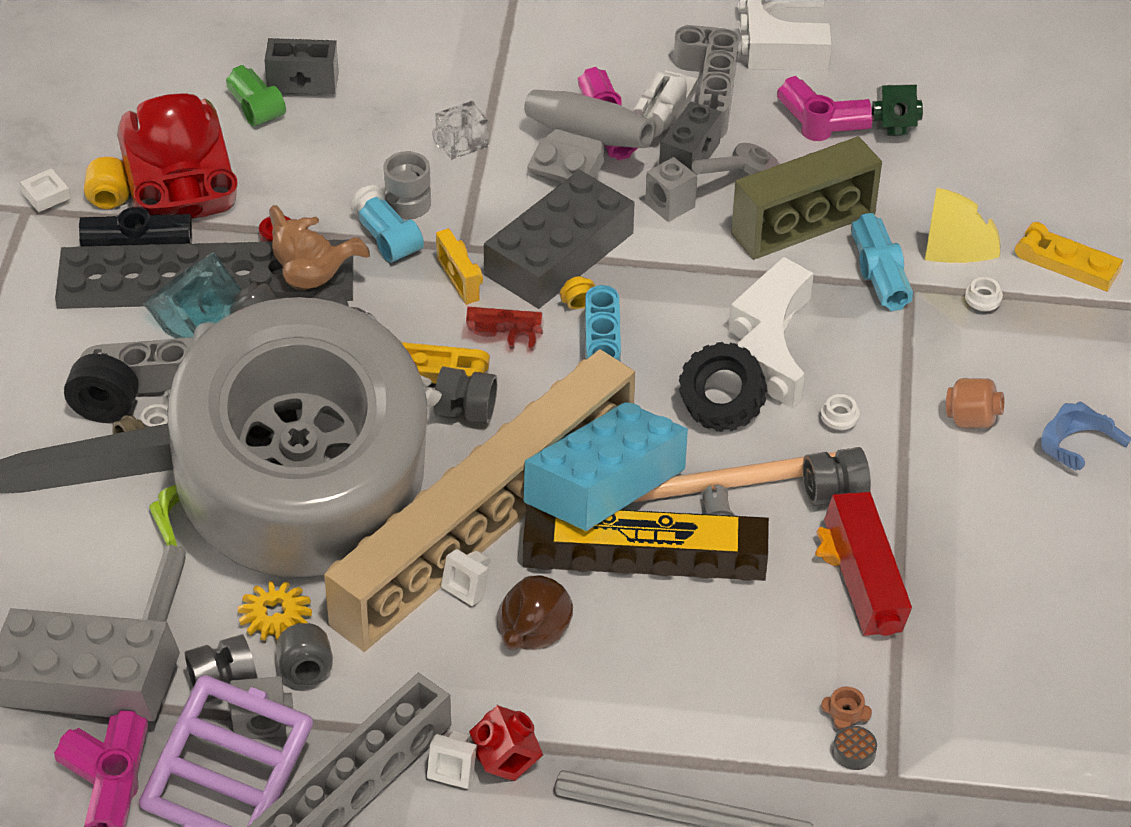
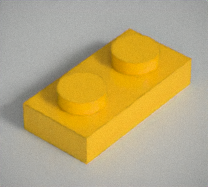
(458, 267)

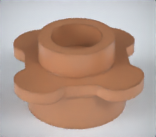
(850, 699)

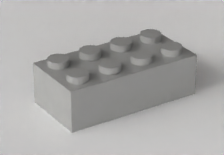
(85, 663)

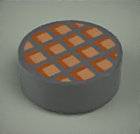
(855, 747)

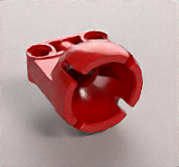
(177, 156)

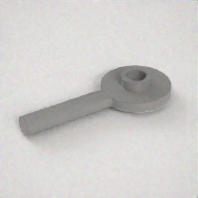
(745, 156)

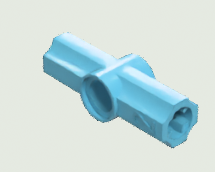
(881, 262)

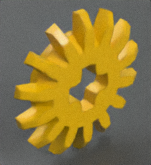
(273, 625)

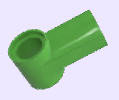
(256, 99)

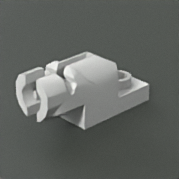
(666, 99)

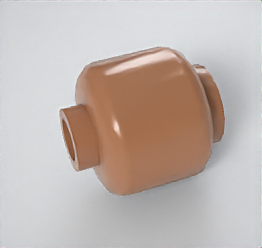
(974, 402)

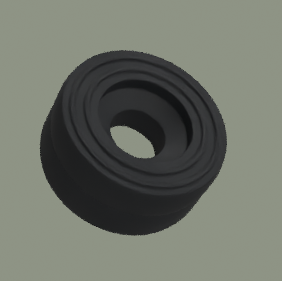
(105, 372)

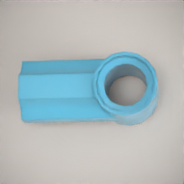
(393, 234)

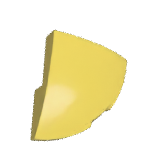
(959, 231)

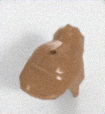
(305, 254)

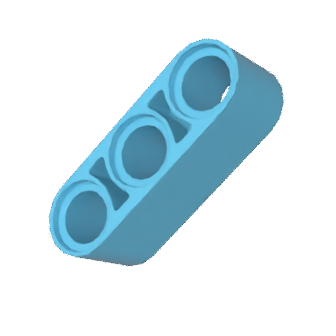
(602, 321)

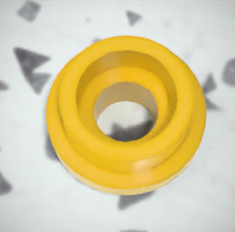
(574, 292)

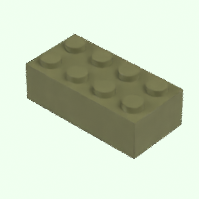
(805, 197)

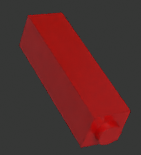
(868, 564)

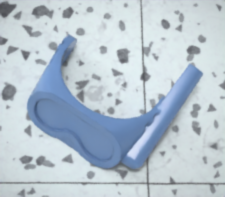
(1072, 419)

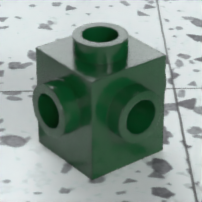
(906, 100)

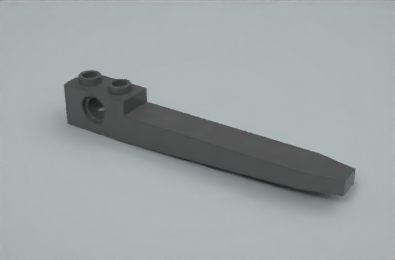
(103, 458)

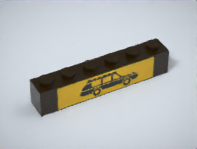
(650, 544)

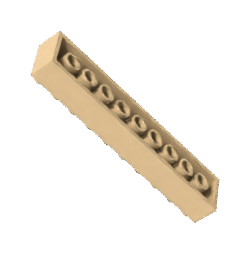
(464, 509)

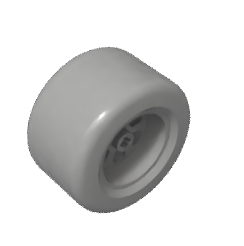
(281, 359)

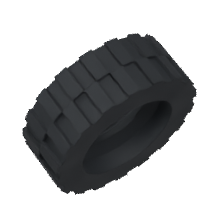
(730, 414)

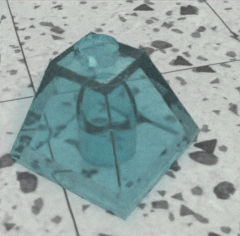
(194, 298)

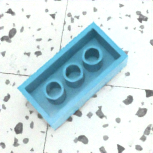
(605, 465)

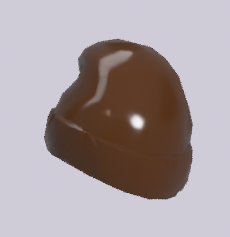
(534, 613)

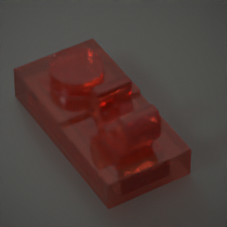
(489, 321)

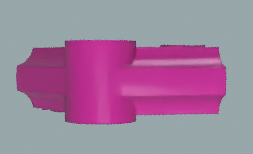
(820, 113)

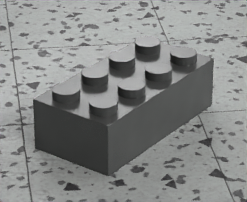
(558, 238)

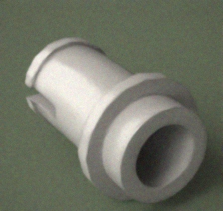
(719, 504)

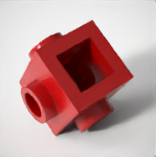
(506, 742)

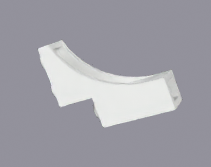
(761, 320)

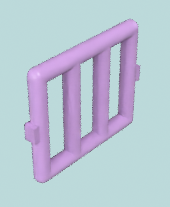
(189, 723)

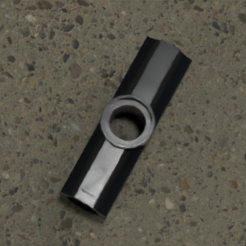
(135, 227)

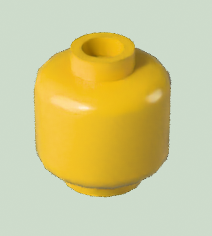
(106, 182)

